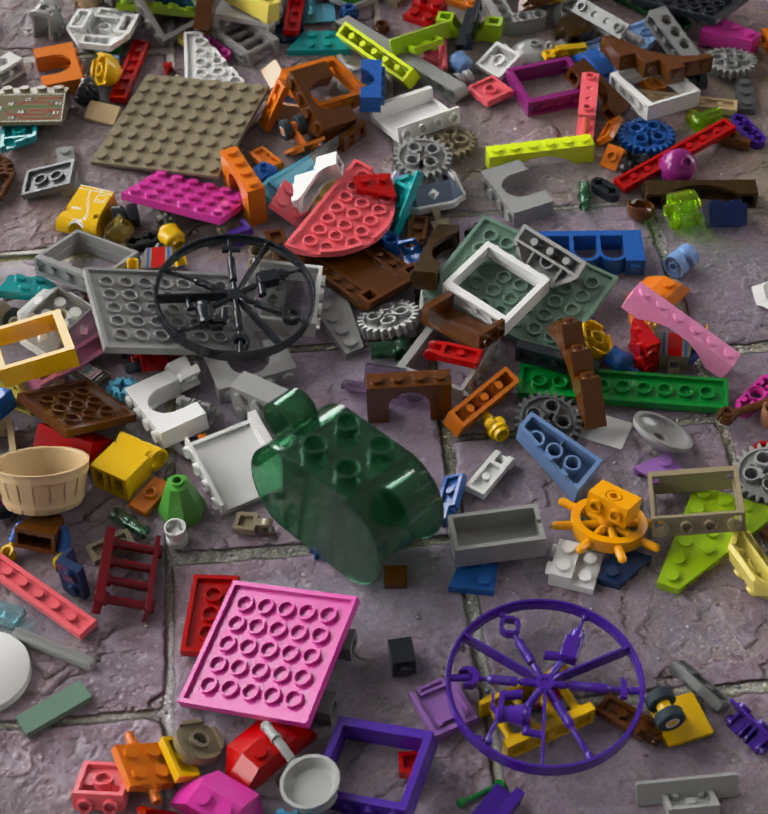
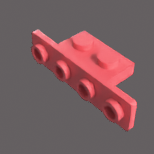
(437, 57)

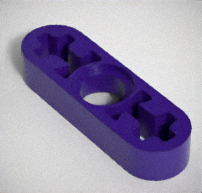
(743, 124)

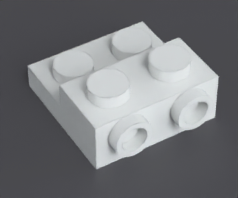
(499, 59)
(572, 569)

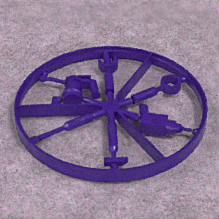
(520, 714)

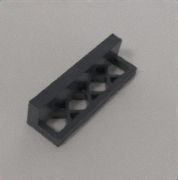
(470, 26)
(544, 357)

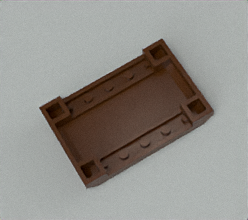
(364, 276)

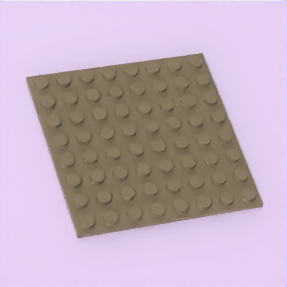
(210, 120)

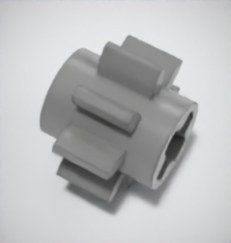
(163, 217)

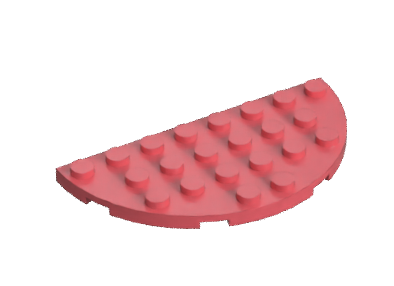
(343, 219)

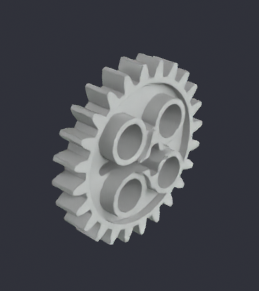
(732, 62)
(436, 158)
(389, 319)
(750, 466)

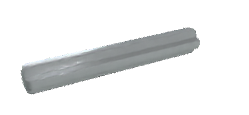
(55, 649)

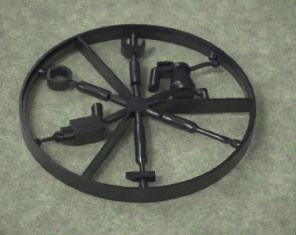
(205, 310)

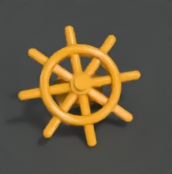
(610, 513)

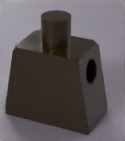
(573, 29)

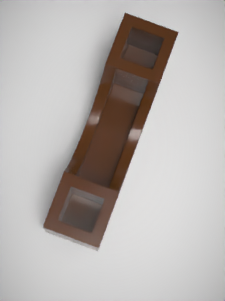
(612, 102)

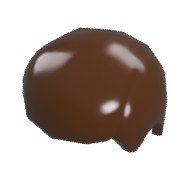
(640, 210)

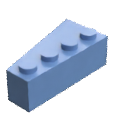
(558, 455)

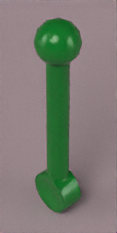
(461, 802)

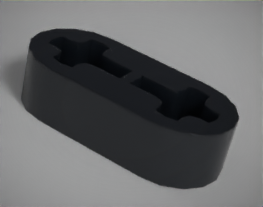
(605, 189)
(142, 241)

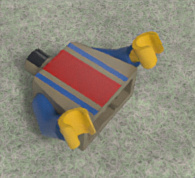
(154, 259)
(674, 351)

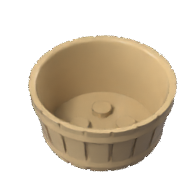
(43, 479)

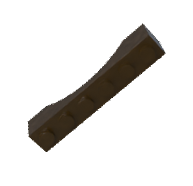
(725, 190)
(426, 270)

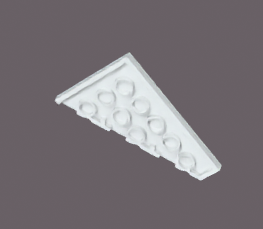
(205, 61)

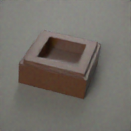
(395, 576)

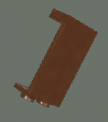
(348, 137)
(458, 325)

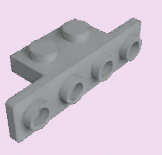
(688, 794)

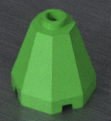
(181, 501)

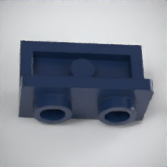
(72, 575)

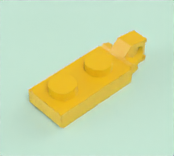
(564, 50)

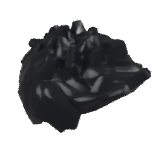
(86, 92)

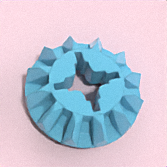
(114, 386)

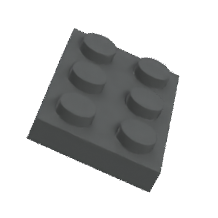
(49, 179)

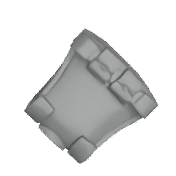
(51, 17)

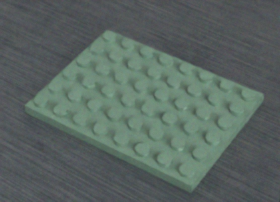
(505, 289)

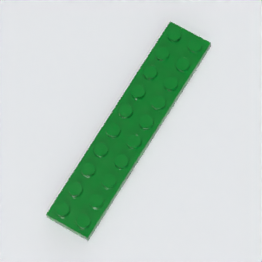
(634, 389)

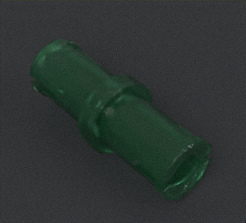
(584, 195)
(130, 522)

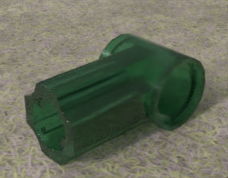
(390, 349)

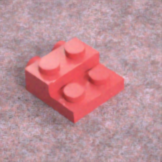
(99, 788)

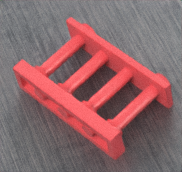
(587, 103)

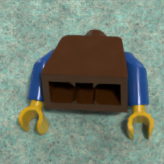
(39, 534)

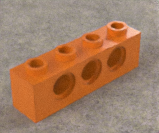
(481, 401)

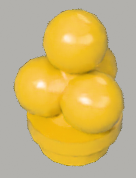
(495, 427)

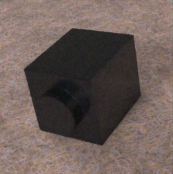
(402, 657)

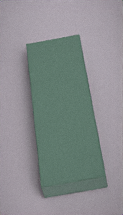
(54, 709)

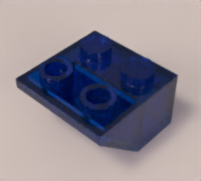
(725, 214)

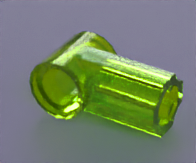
(699, 120)

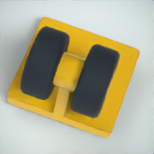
(677, 716)

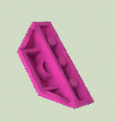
(216, 795)

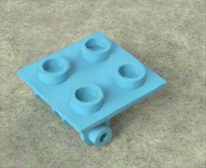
(318, 13)

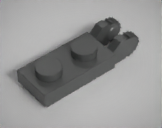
(700, 685)

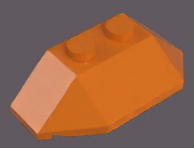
(666, 288)

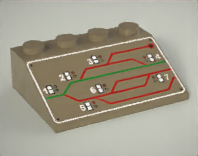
(34, 105)

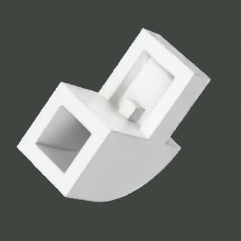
(184, 373)

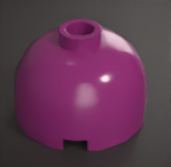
(678, 165)

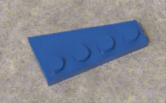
(475, 579)

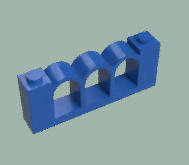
(628, 241)

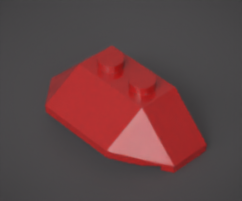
(255, 759)

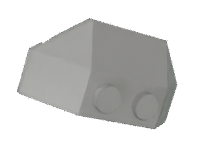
(548, 257)

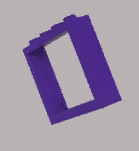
(387, 735)

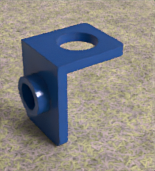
(410, 254)

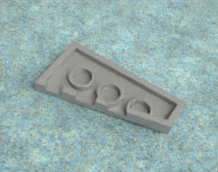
(341, 326)

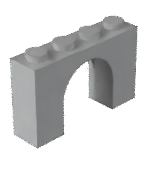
(516, 209)
(279, 370)

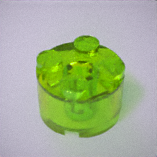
(682, 209)

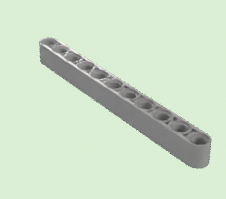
(440, 81)

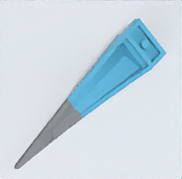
(302, 166)

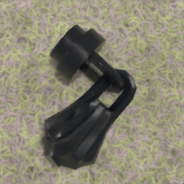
(629, 164)

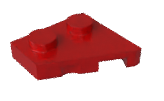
(375, 185)

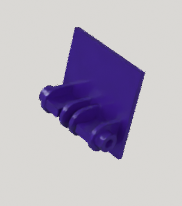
(743, 722)

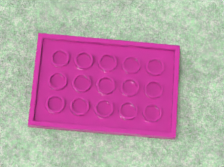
(185, 197)

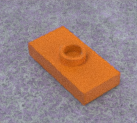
(610, 130)
(263, 154)
(148, 497)

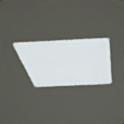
(611, 435)

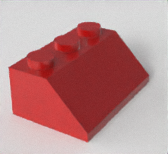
(90, 443)

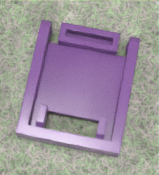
(434, 709)

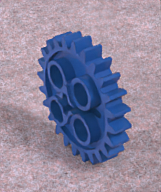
(634, 139)

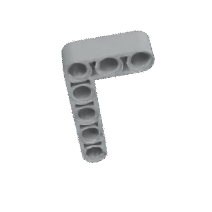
(517, 23)

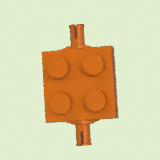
(142, 767)

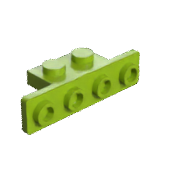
(421, 40)

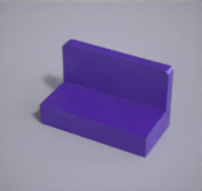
(500, 801)

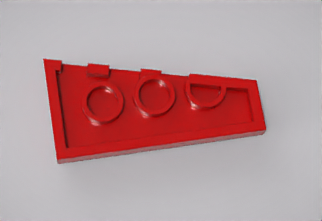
(203, 606)

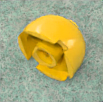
(105, 70)
(596, 339)

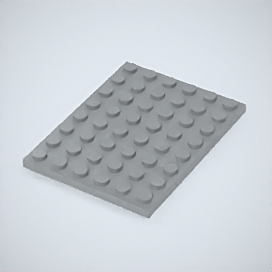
(127, 315)

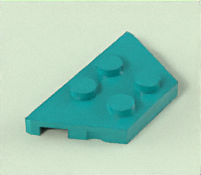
(318, 43)
(17, 136)
(406, 194)
(24, 287)

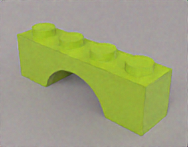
(489, 30)

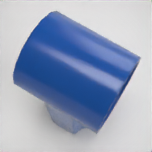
(390, 242)

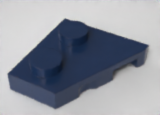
(616, 574)

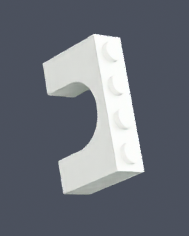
(164, 427)

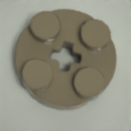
(195, 753)

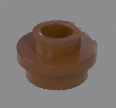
(381, 26)

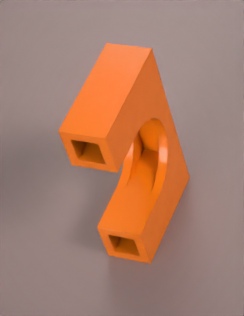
(64, 57)
(241, 177)

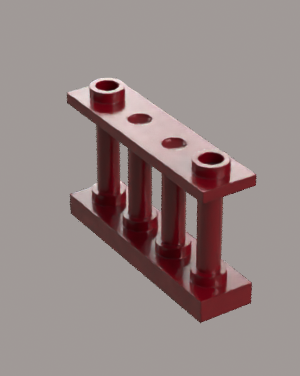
(106, 579)

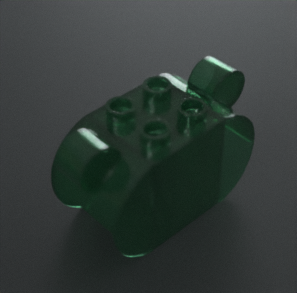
(342, 485)

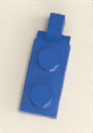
(451, 494)

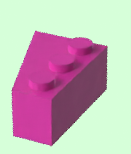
(729, 34)

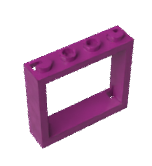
(545, 103)

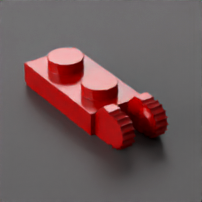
(454, 354)

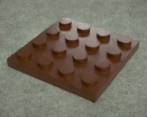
(76, 408)

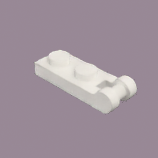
(489, 474)

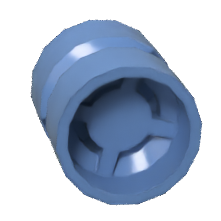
(681, 260)

